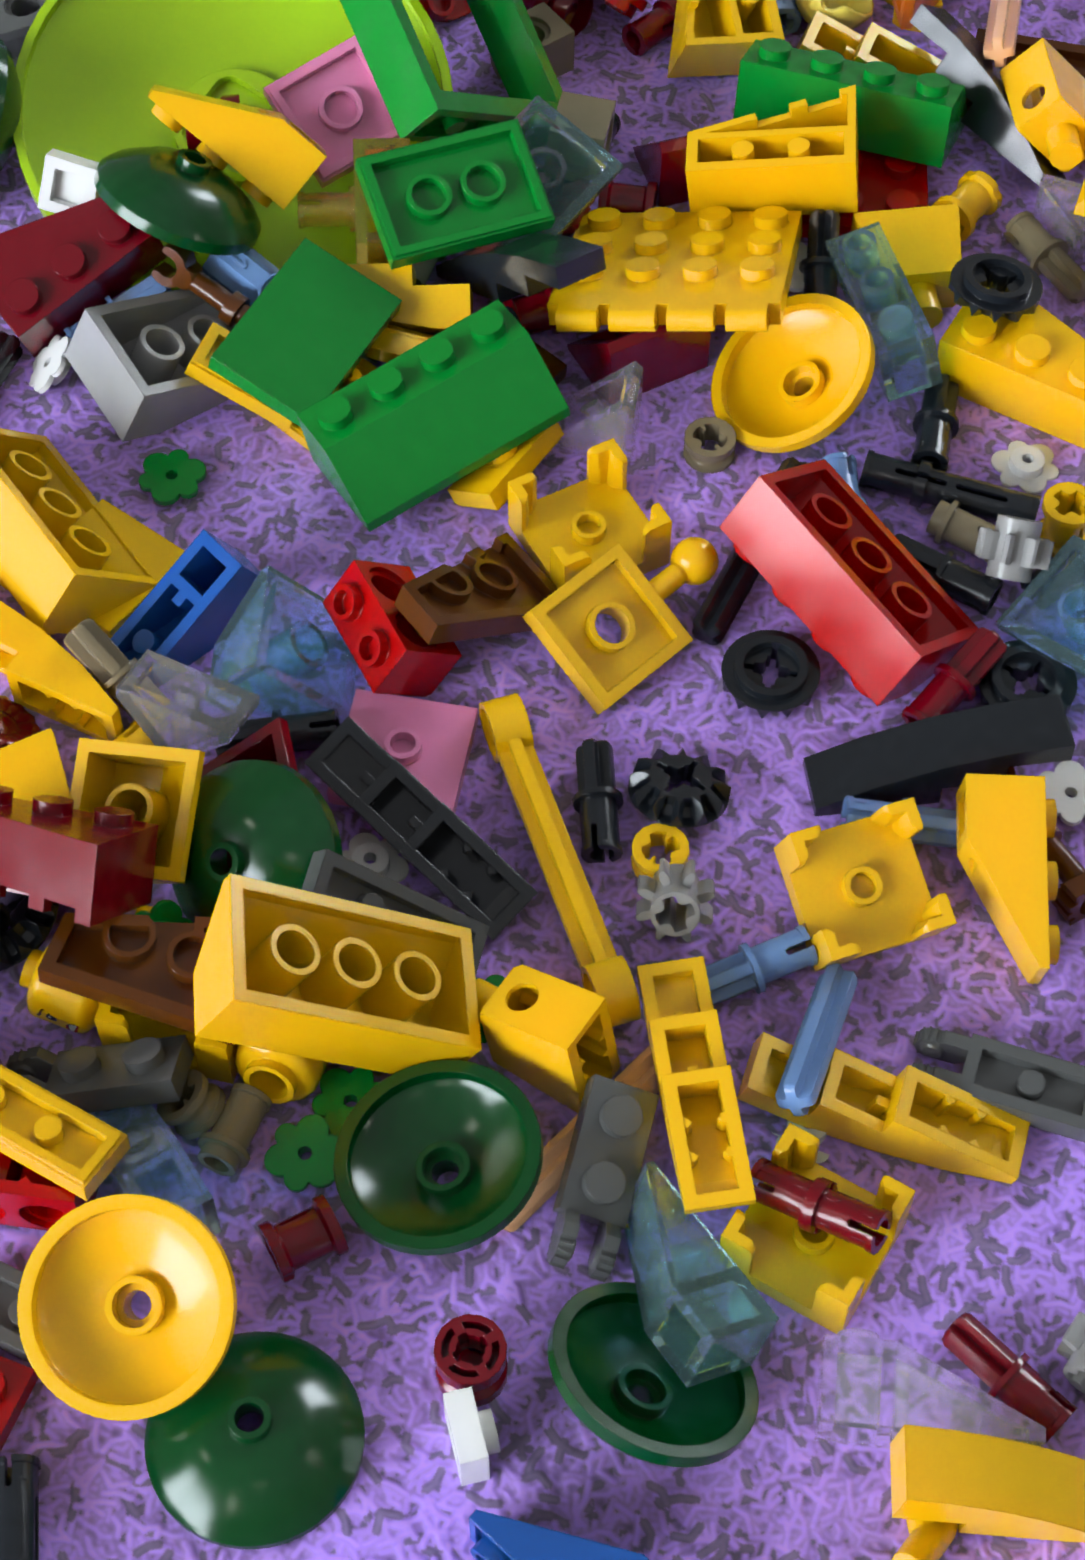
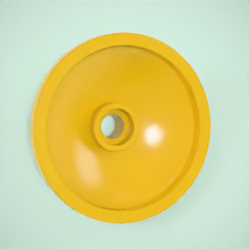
(766, 375)
(80, 1314)

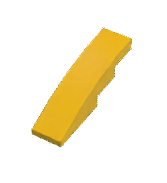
(52, 680)
(695, 1086)
(895, 1115)

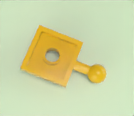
(647, 625)

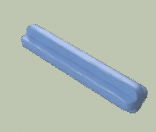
(816, 1040)

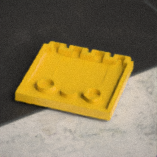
(683, 271)

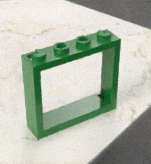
(410, 87)

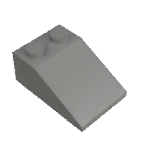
(136, 360)

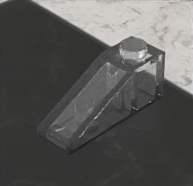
(879, 1385)

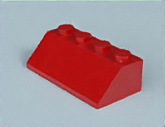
(847, 579)

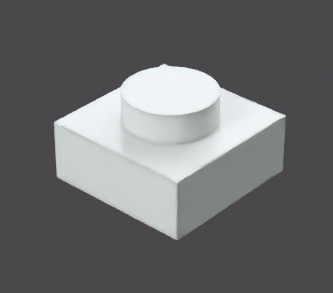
(66, 181)
(471, 1435)

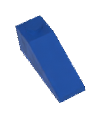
(189, 603)

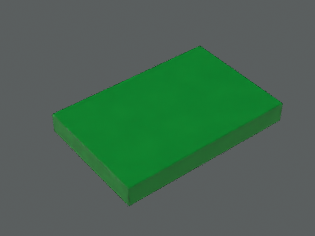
(454, 193)
(304, 332)

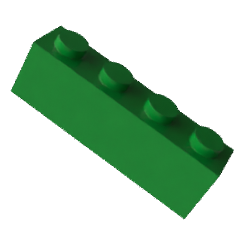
(896, 110)
(433, 415)

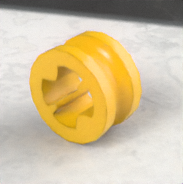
(658, 835)

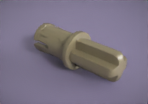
(1046, 255)
(99, 656)

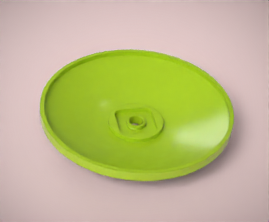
(95, 61)

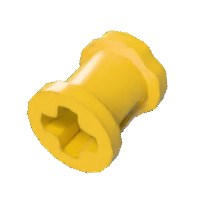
(976, 196)
(1063, 513)

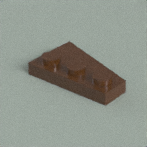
(477, 596)
(129, 964)

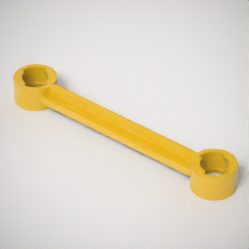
(512, 745)

